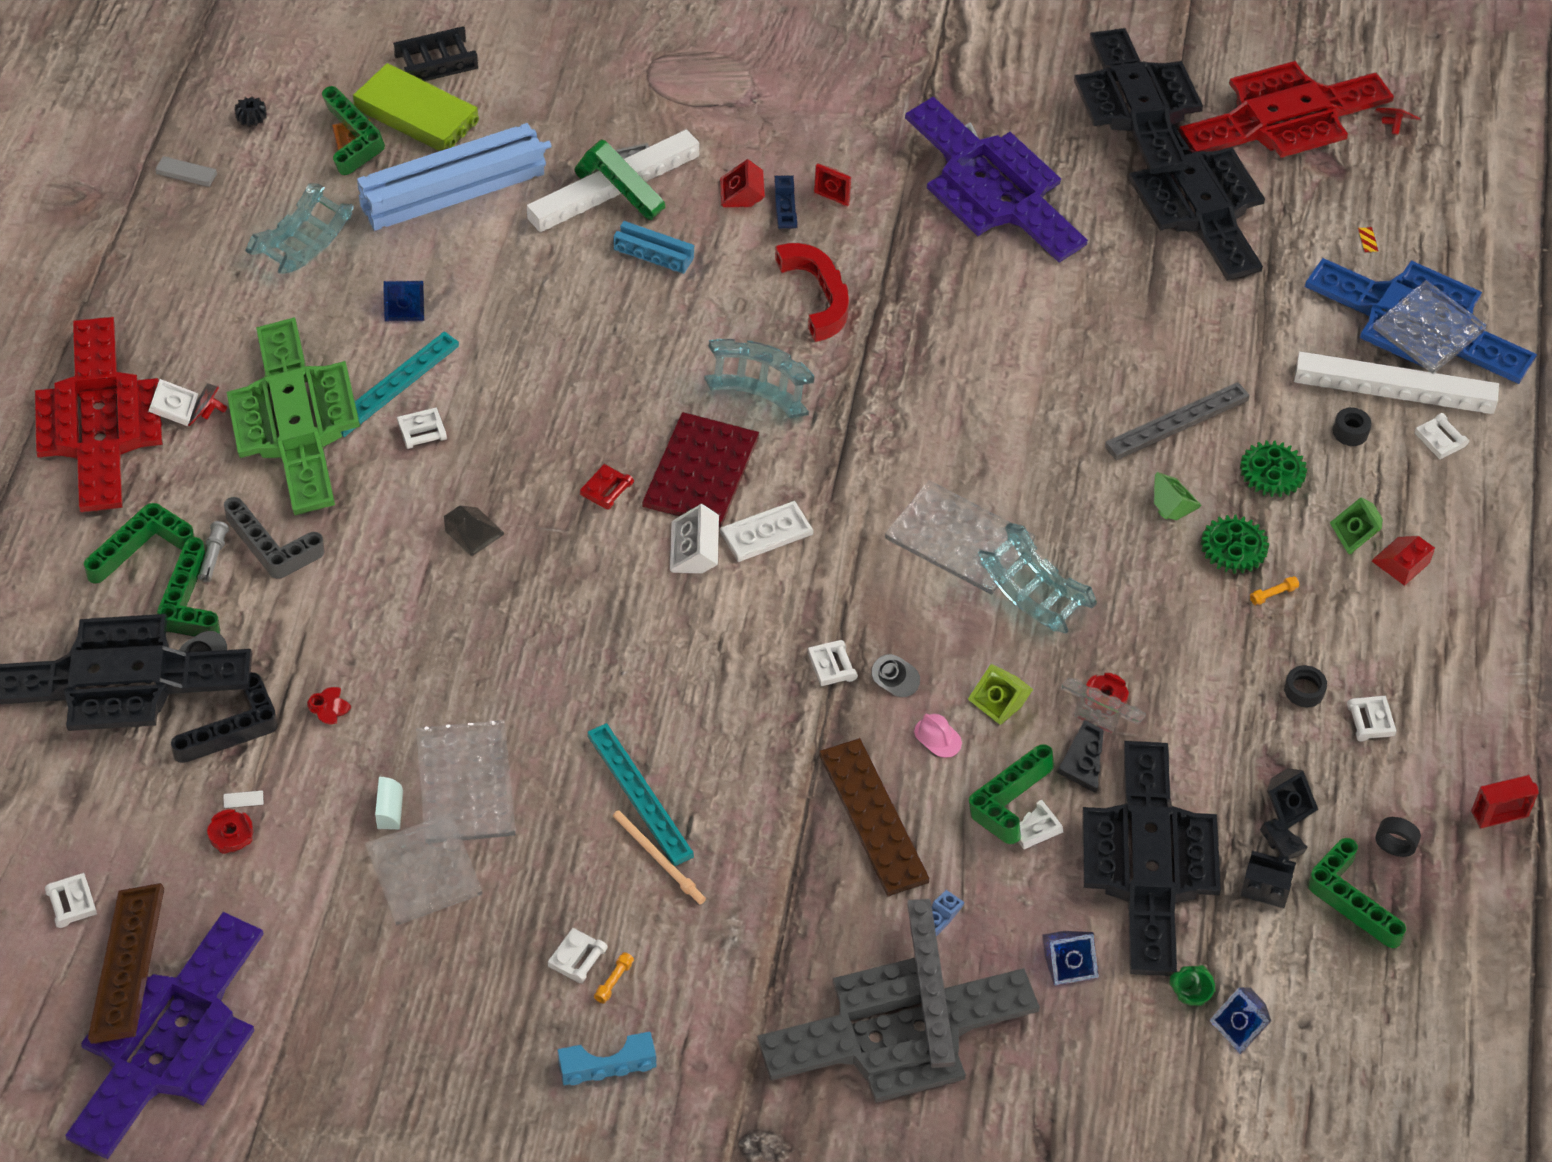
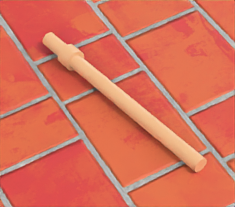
(686, 884)

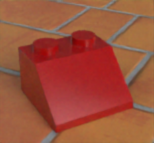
(742, 185)
(1405, 558)

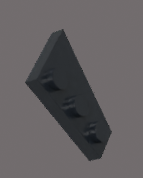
(1083, 757)

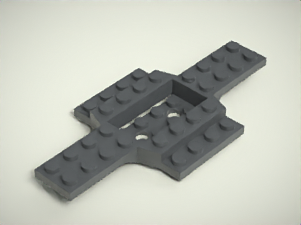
(901, 1059)

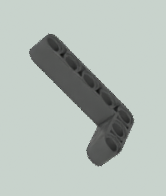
(276, 560)

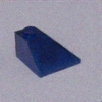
(403, 300)
(1070, 956)
(1242, 1018)

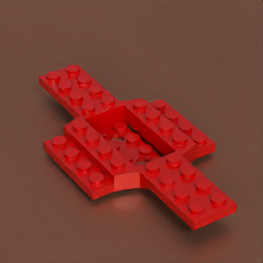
(1282, 90)
(97, 382)

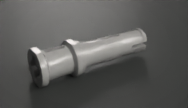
(214, 543)

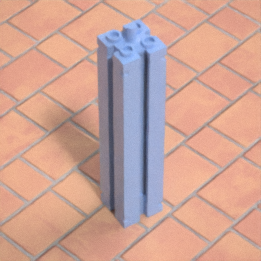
(451, 176)

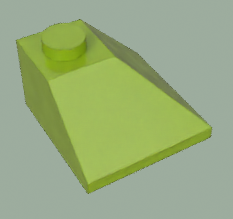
(1000, 694)

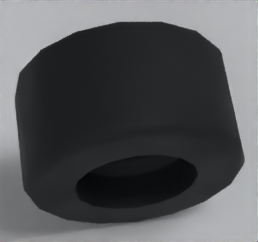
(1352, 417)

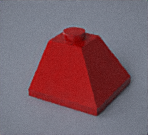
(832, 184)

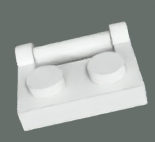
(421, 422)
(1435, 438)
(826, 666)
(1378, 717)
(78, 898)
(571, 952)

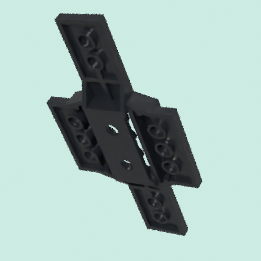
(1163, 85)
(1231, 192)
(116, 647)
(1181, 847)

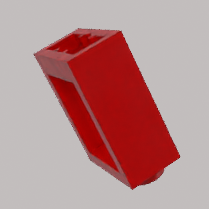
(1504, 801)

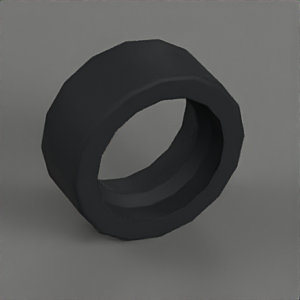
(1308, 673)
(1400, 827)

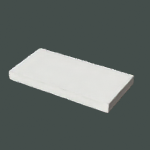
(766, 531)

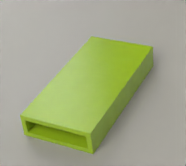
(416, 108)

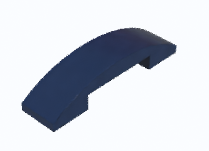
(785, 202)

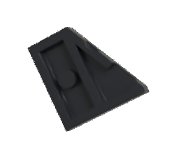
(1283, 840)

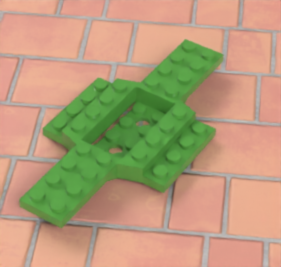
(299, 443)

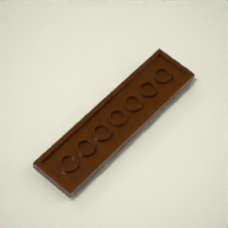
(874, 817)
(126, 964)

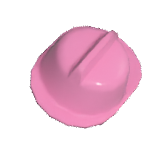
(938, 736)

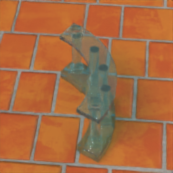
(293, 259)
(768, 356)
(1045, 572)

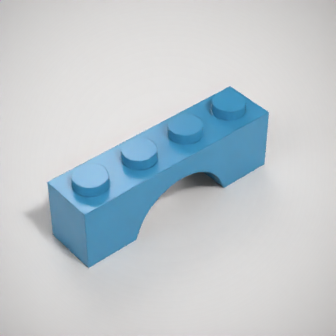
(580, 1066)

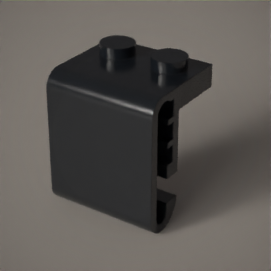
(1268, 879)

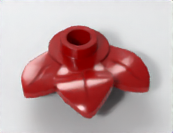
(330, 706)

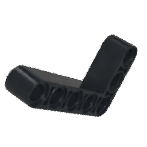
(230, 730)

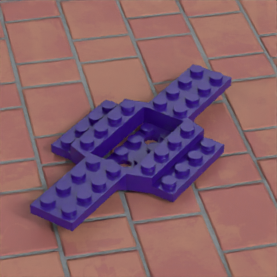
(978, 199)
(192, 1054)

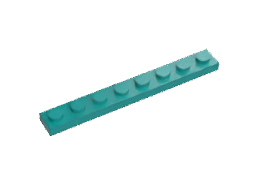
(403, 376)
(640, 795)

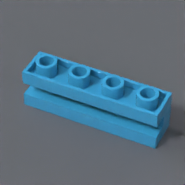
(654, 247)

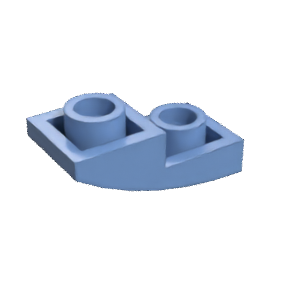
(945, 909)

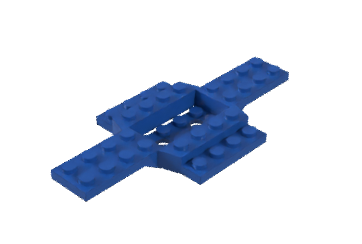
(1372, 296)

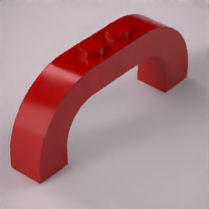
(811, 259)

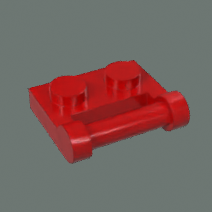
(601, 484)

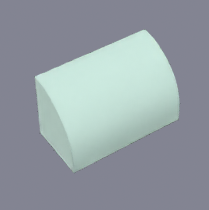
(388, 804)

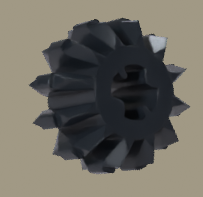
(250, 111)

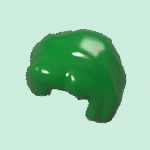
(1193, 985)

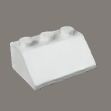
(694, 541)

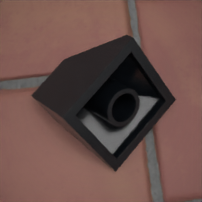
(1291, 796)

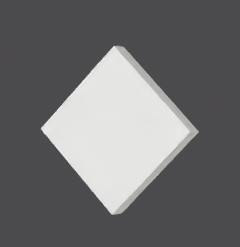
(173, 402)

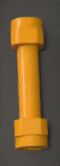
(1259, 596)
(604, 991)

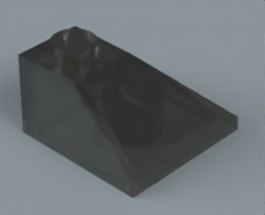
(471, 528)

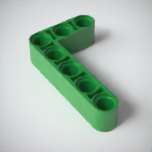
(368, 137)
(622, 176)
(132, 535)
(179, 590)
(989, 801)
(1351, 897)

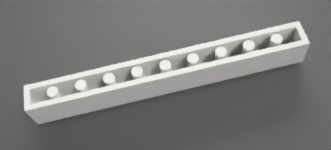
(597, 188)
(1396, 382)

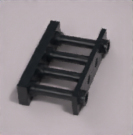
(441, 67)

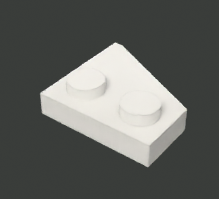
(1039, 826)

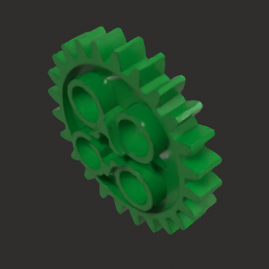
(1273, 468)
(1234, 544)

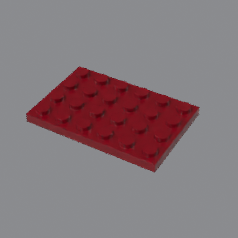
(701, 466)

